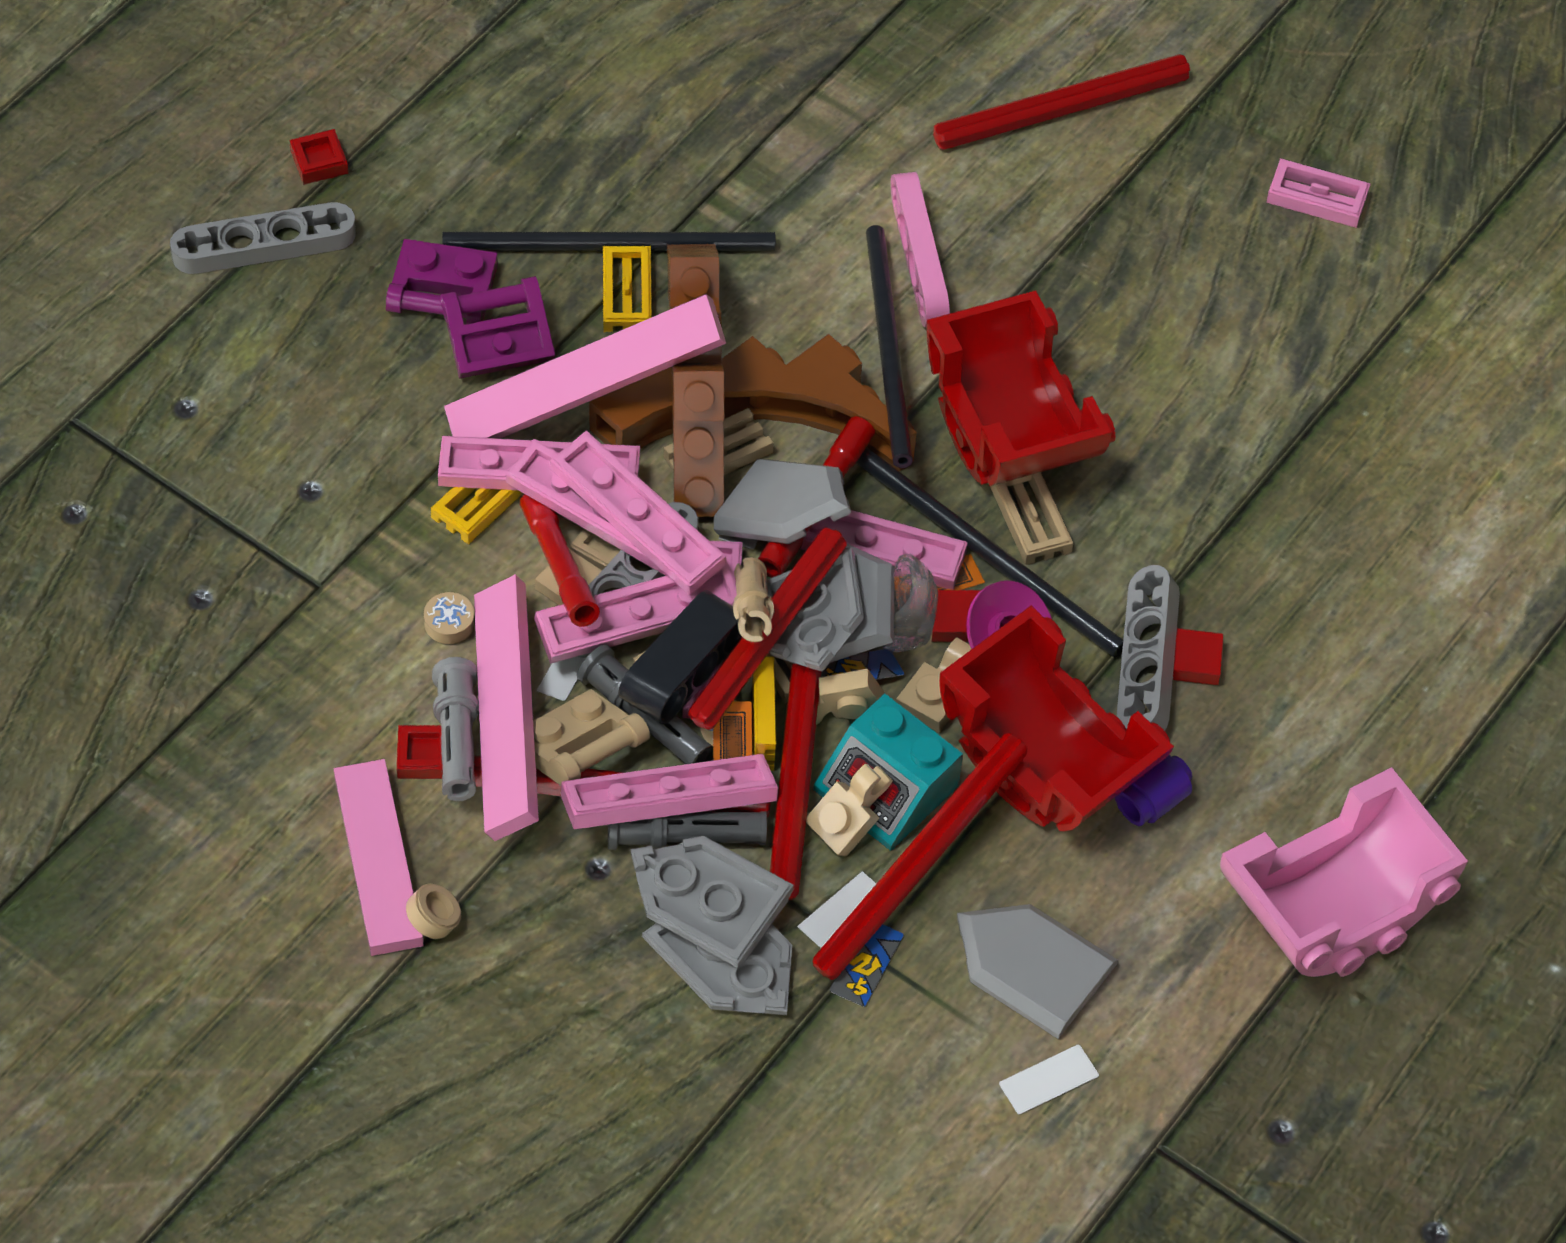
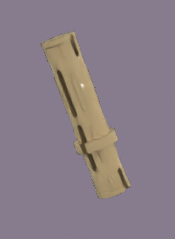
(752, 603)

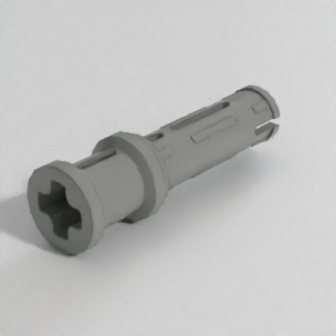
(456, 711)

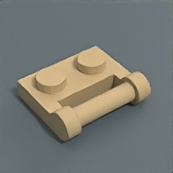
(583, 735)

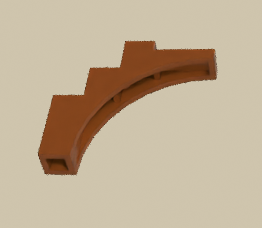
(697, 388)
(813, 390)

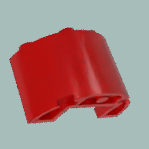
(1006, 396)
(1074, 747)

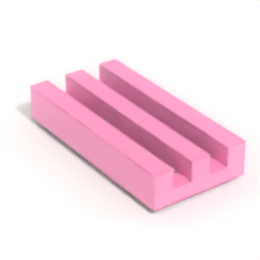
(1316, 198)

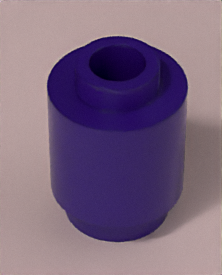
(1156, 792)

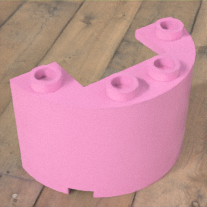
(1351, 881)

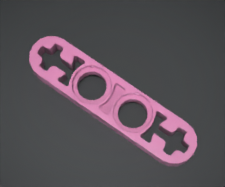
(919, 246)

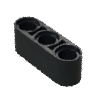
(682, 658)

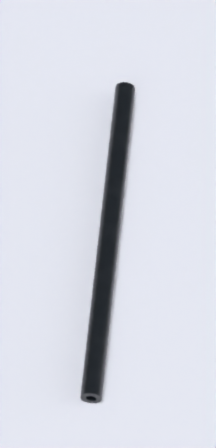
(596, 240)
(889, 347)
(990, 552)

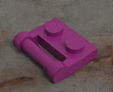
(439, 271)
(501, 341)

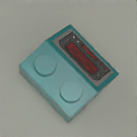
(910, 753)

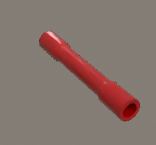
(842, 454)
(572, 587)

